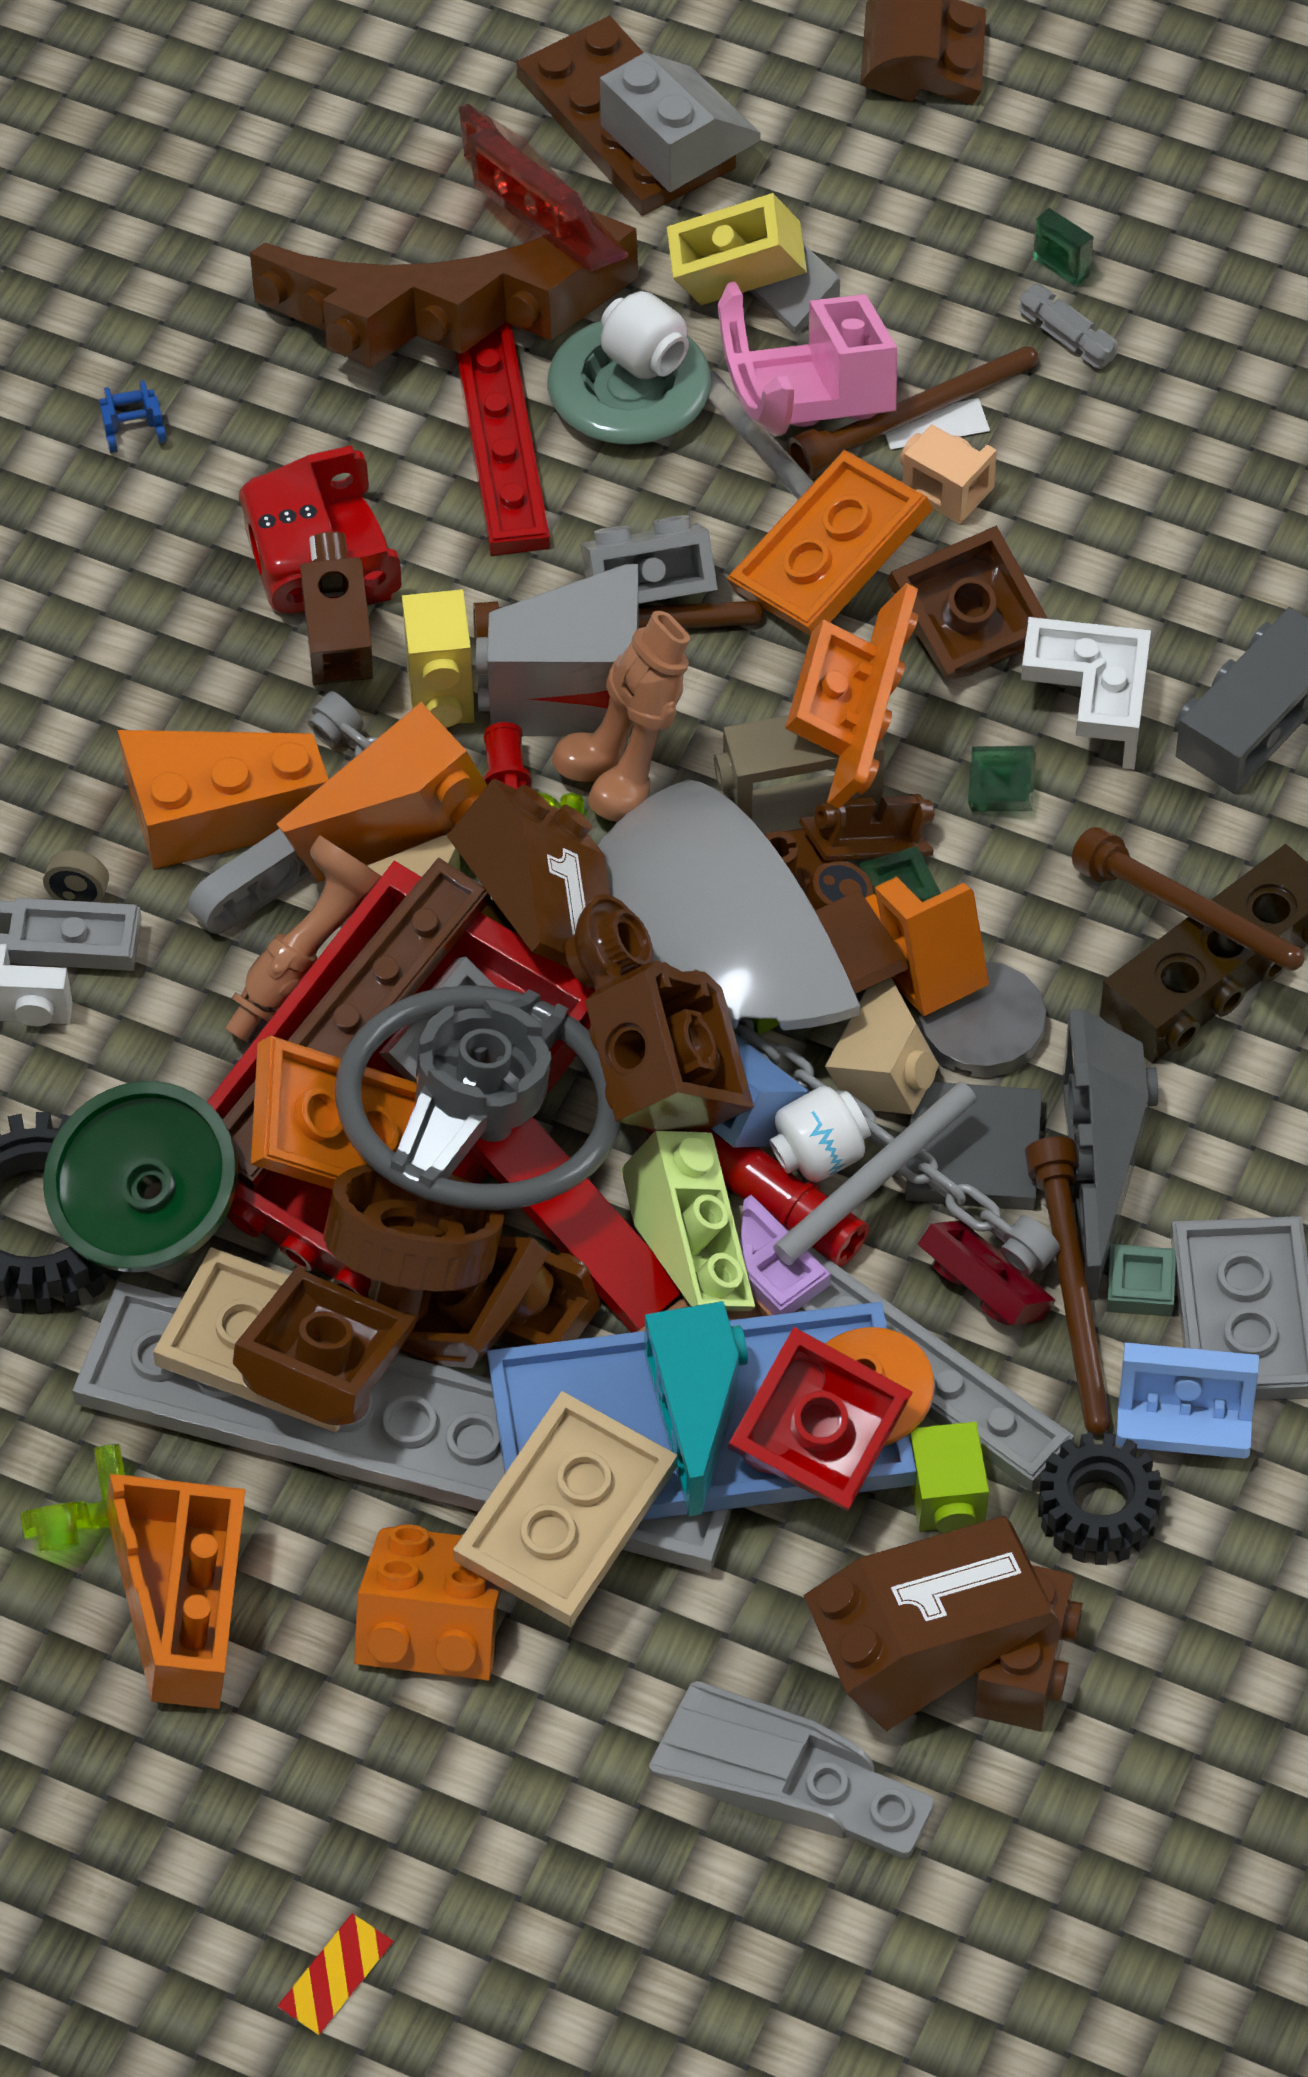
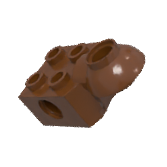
(656, 1028)

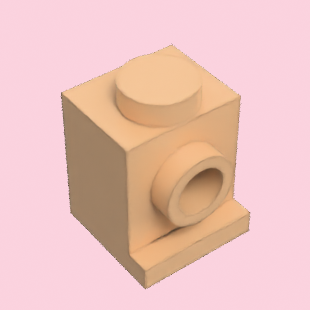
(948, 471)

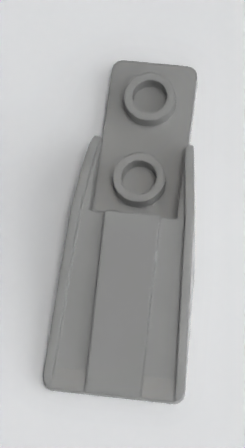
(787, 1770)

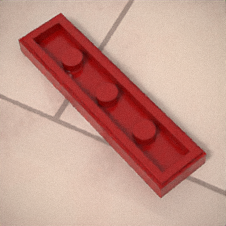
(584, 1225)

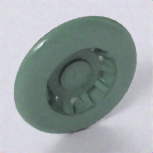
(619, 404)

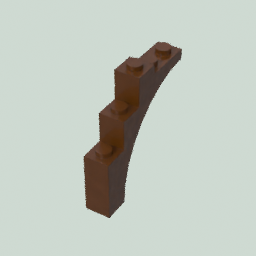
(452, 302)

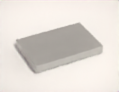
(1247, 1294)

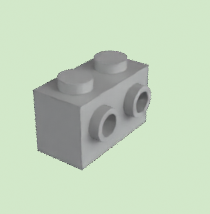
(670, 559)

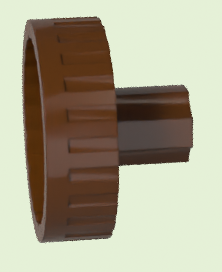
(408, 1241)

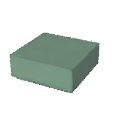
(1141, 1280)

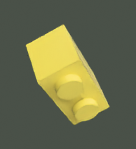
(740, 244)
(439, 655)

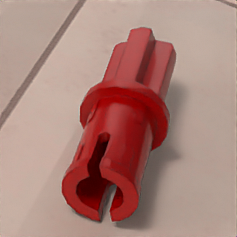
(505, 755)

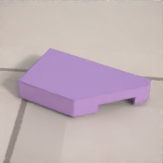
(774, 1283)

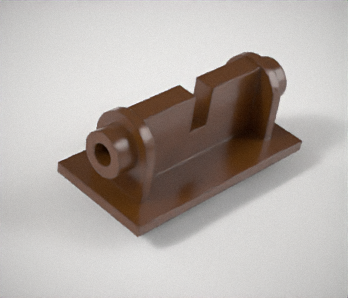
(861, 834)

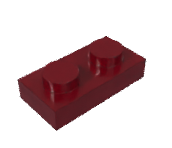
(973, 1262)

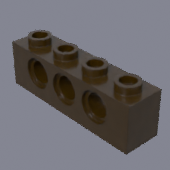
(1187, 960)

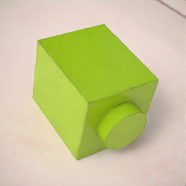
(949, 1477)

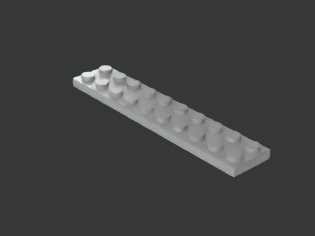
(422, 1433)

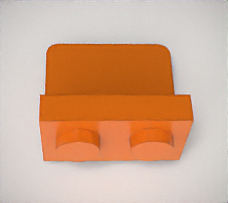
(424, 1607)

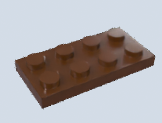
(568, 87)

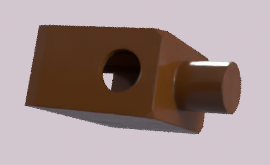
(336, 626)

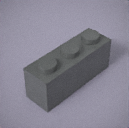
(1249, 706)

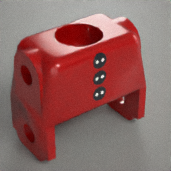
(302, 501)

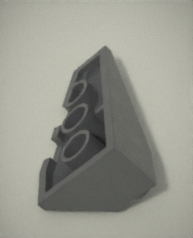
(1106, 1117)

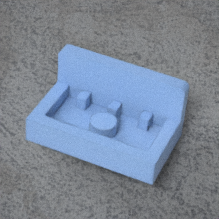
(1187, 1400)

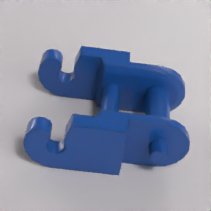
(150, 412)

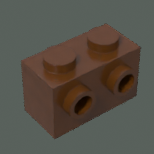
(1028, 1676)

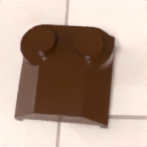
(970, 603)
(470, 1320)
(320, 1348)

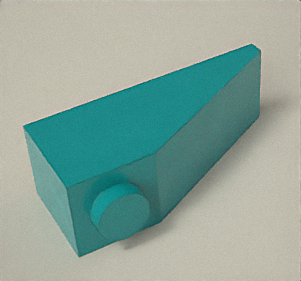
(695, 1380)

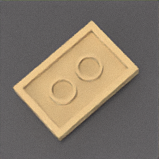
(212, 1318)
(565, 1508)

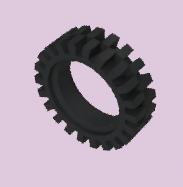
(48, 1274)

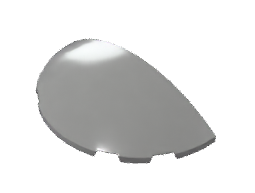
(727, 907)

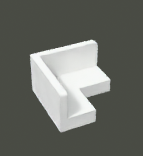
(1102, 661)

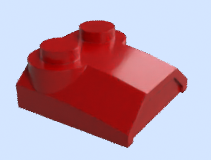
(819, 1420)

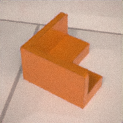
(938, 942)

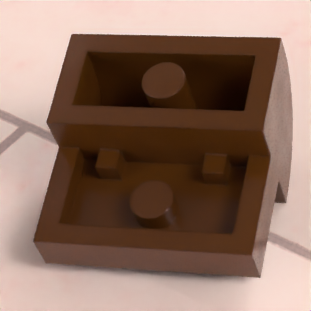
(924, 47)

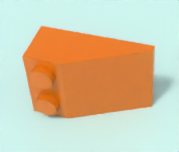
(390, 796)

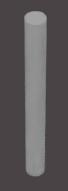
(874, 1173)

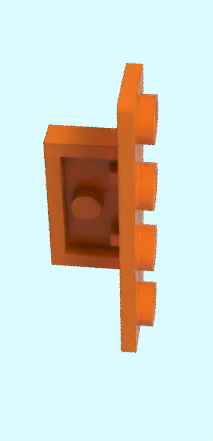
(847, 691)

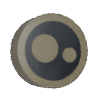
(76, 877)

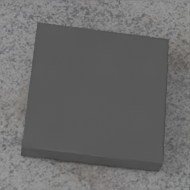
(984, 1146)

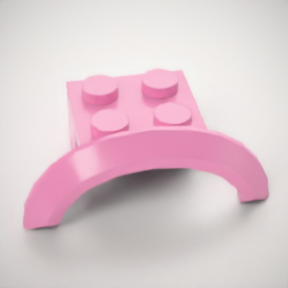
(839, 374)

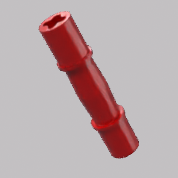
(785, 1197)

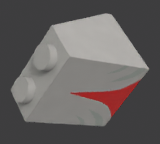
(555, 653)

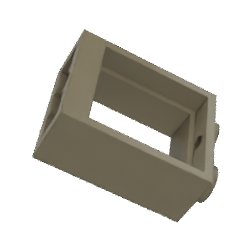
(769, 752)

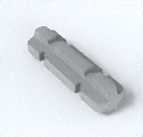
(1068, 326)

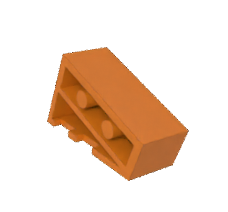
(215, 788)
(179, 1580)

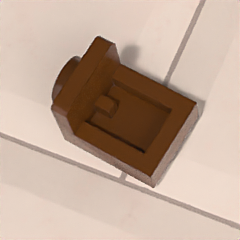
(569, 1309)

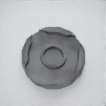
(990, 1028)

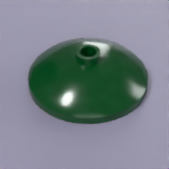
(119, 1149)

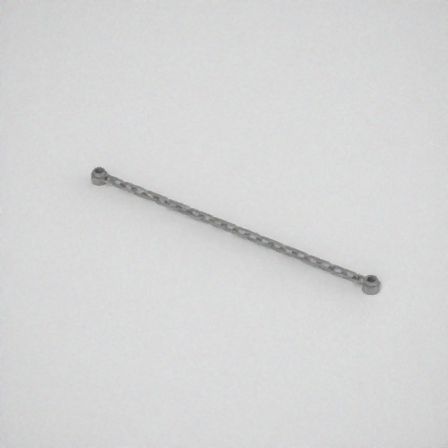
(1026, 1242)

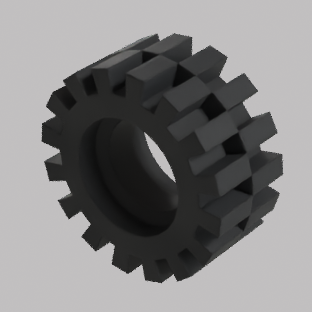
(1106, 1465)

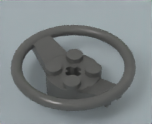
(474, 1081)

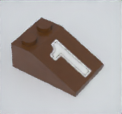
(532, 863)
(928, 1616)

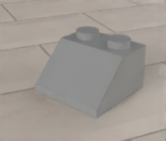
(671, 119)

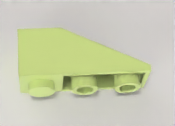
(687, 1217)

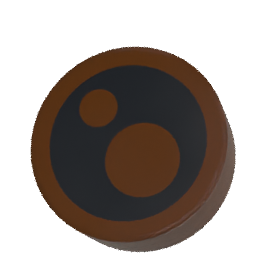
(836, 880)

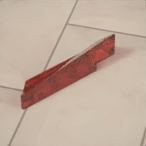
(530, 190)

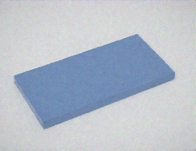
(616, 1381)

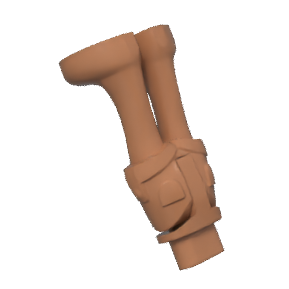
(642, 690)
(292, 955)

